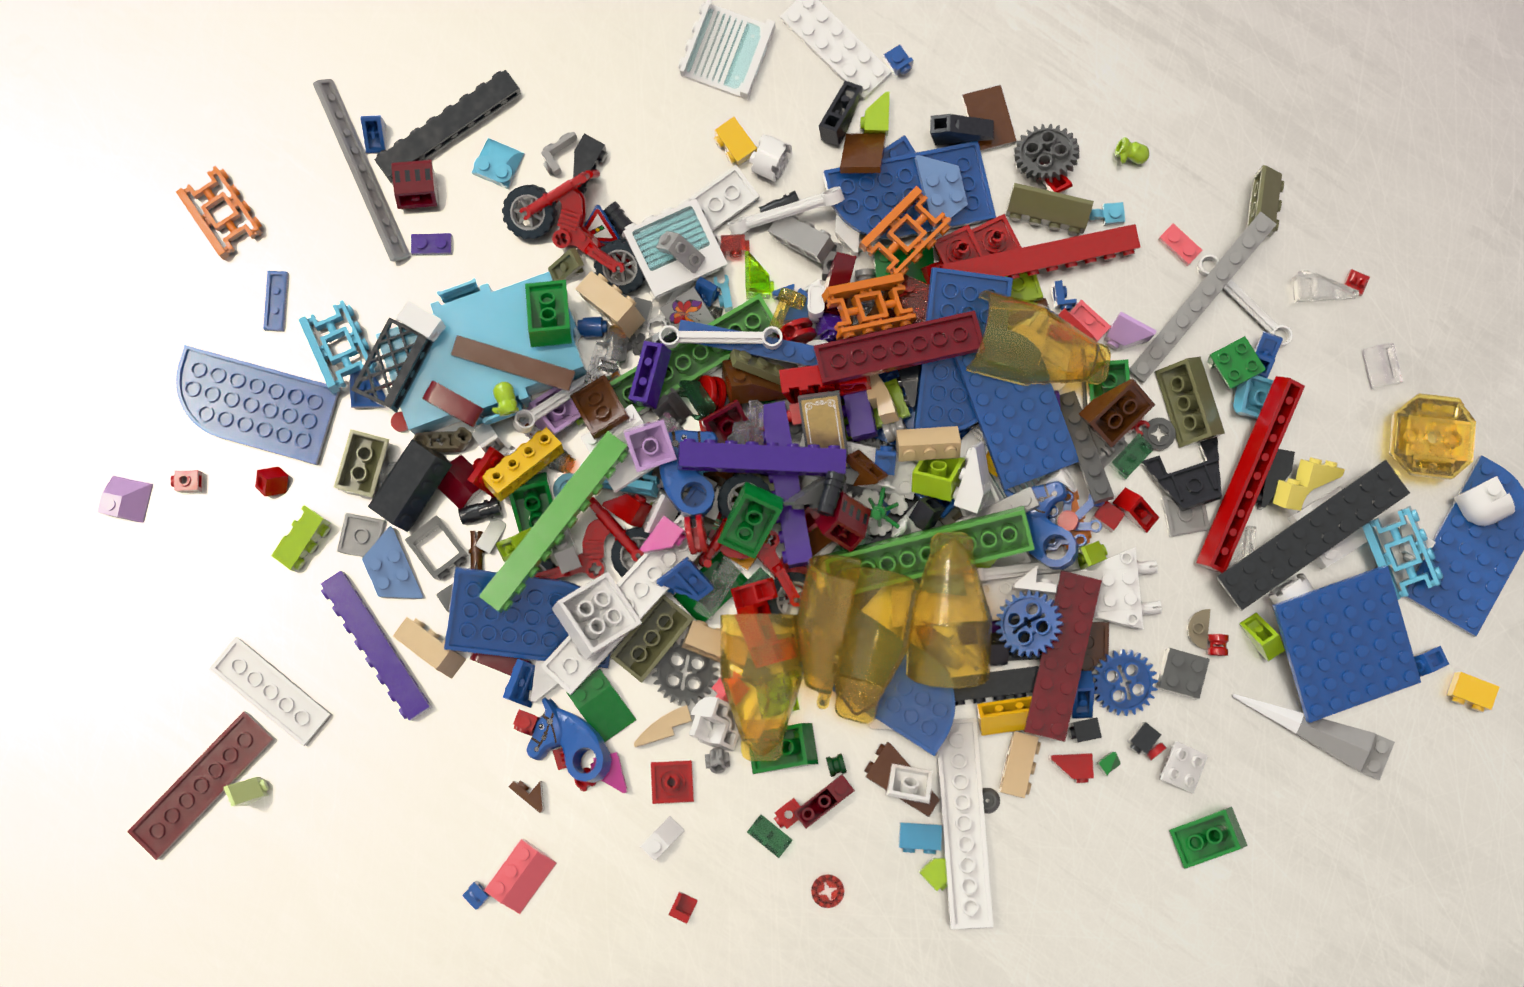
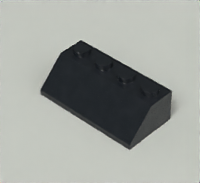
(410, 485)

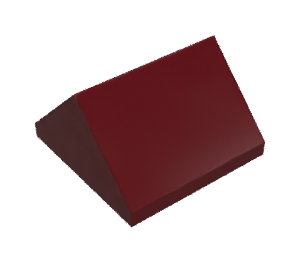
(722, 420)
(456, 484)

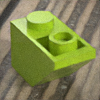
(935, 873)

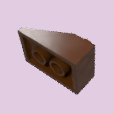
(747, 387)
(1117, 411)

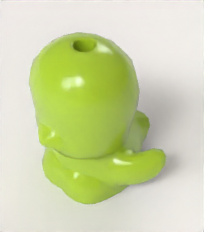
(1134, 151)
(505, 397)

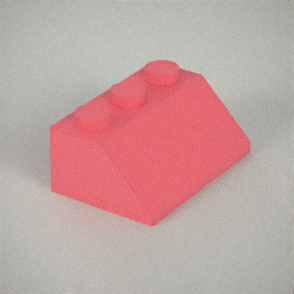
(520, 876)

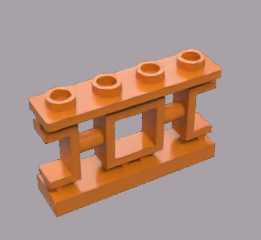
(206, 220)
(894, 222)
(864, 291)

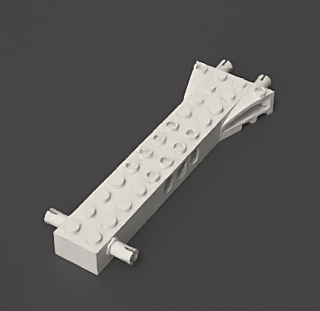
(1118, 596)

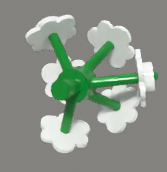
(881, 522)

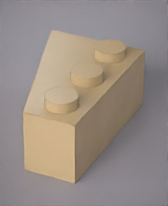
(611, 303)
(428, 647)

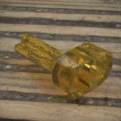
(787, 298)

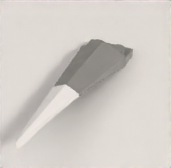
(1353, 746)

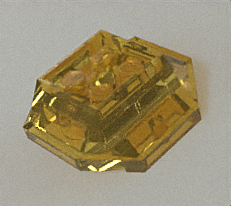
(1447, 422)

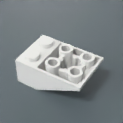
(975, 482)

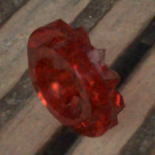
(822, 899)

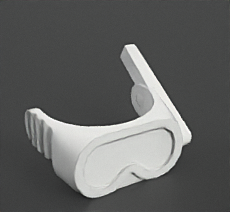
(815, 300)
(1058, 475)

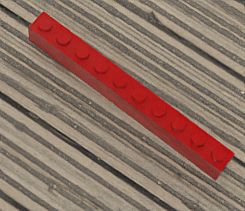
(1053, 254)
(1250, 474)

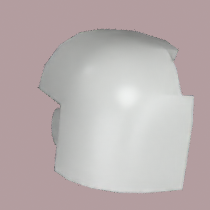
(1486, 503)
(714, 724)

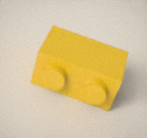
(735, 141)
(1472, 691)

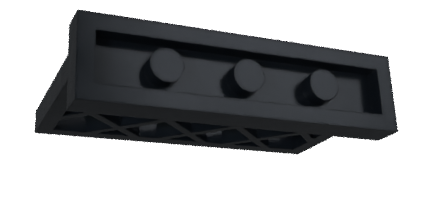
(405, 375)

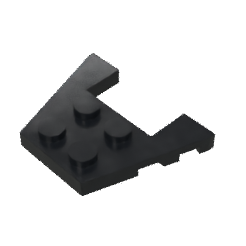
(1193, 484)

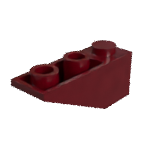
(839, 273)
(823, 801)

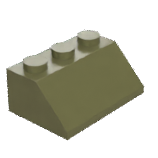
(1265, 195)
(361, 463)

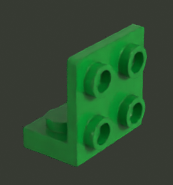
(1236, 362)

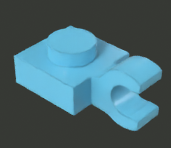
(1111, 213)
(725, 297)

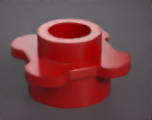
(582, 785)

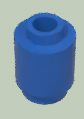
(592, 327)

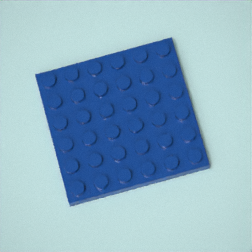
(1346, 643)

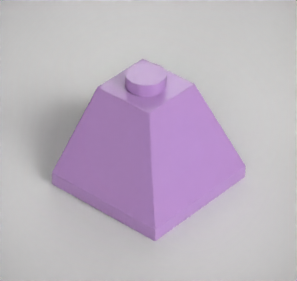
(1128, 332)
(558, 418)
(649, 445)
(125, 499)

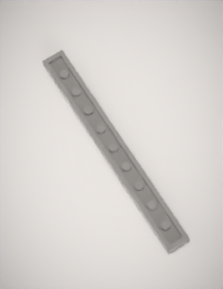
(361, 169)
(1202, 296)

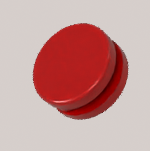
(798, 331)
(715, 388)
(696, 536)

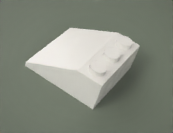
(625, 471)
(1343, 548)
(596, 615)

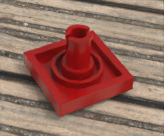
(996, 236)
(958, 246)
(489, 460)
(672, 782)

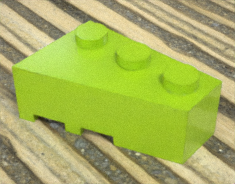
(301, 539)

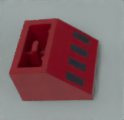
(414, 184)
(847, 524)

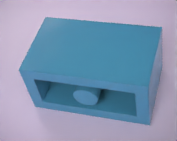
(920, 836)

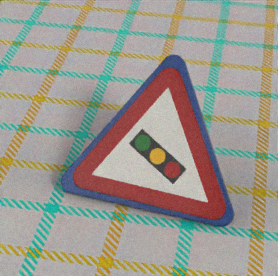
(600, 226)

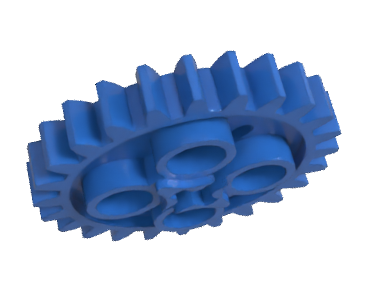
(1038, 640)
(1141, 676)

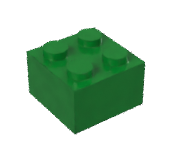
(1117, 374)

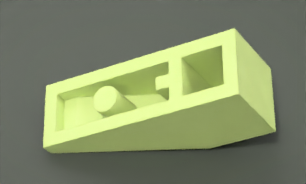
(246, 791)

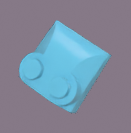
(497, 163)
(1251, 396)

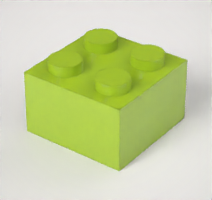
(937, 477)

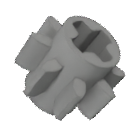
(717, 760)

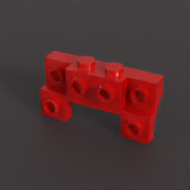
(753, 597)

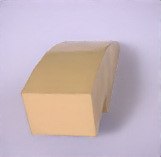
(880, 398)
(664, 726)

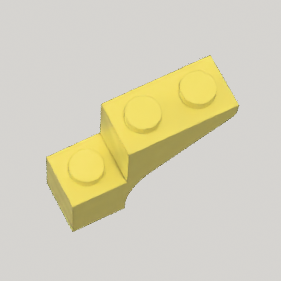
(1310, 475)

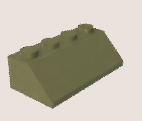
(1048, 208)
(1189, 401)
(652, 639)

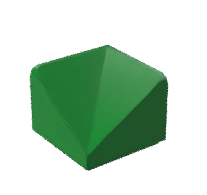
(1108, 763)

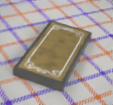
(823, 420)

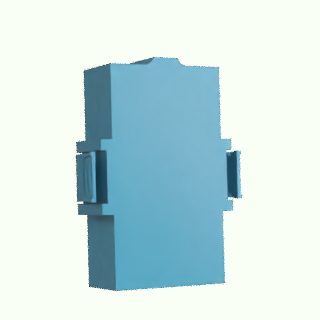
(489, 318)

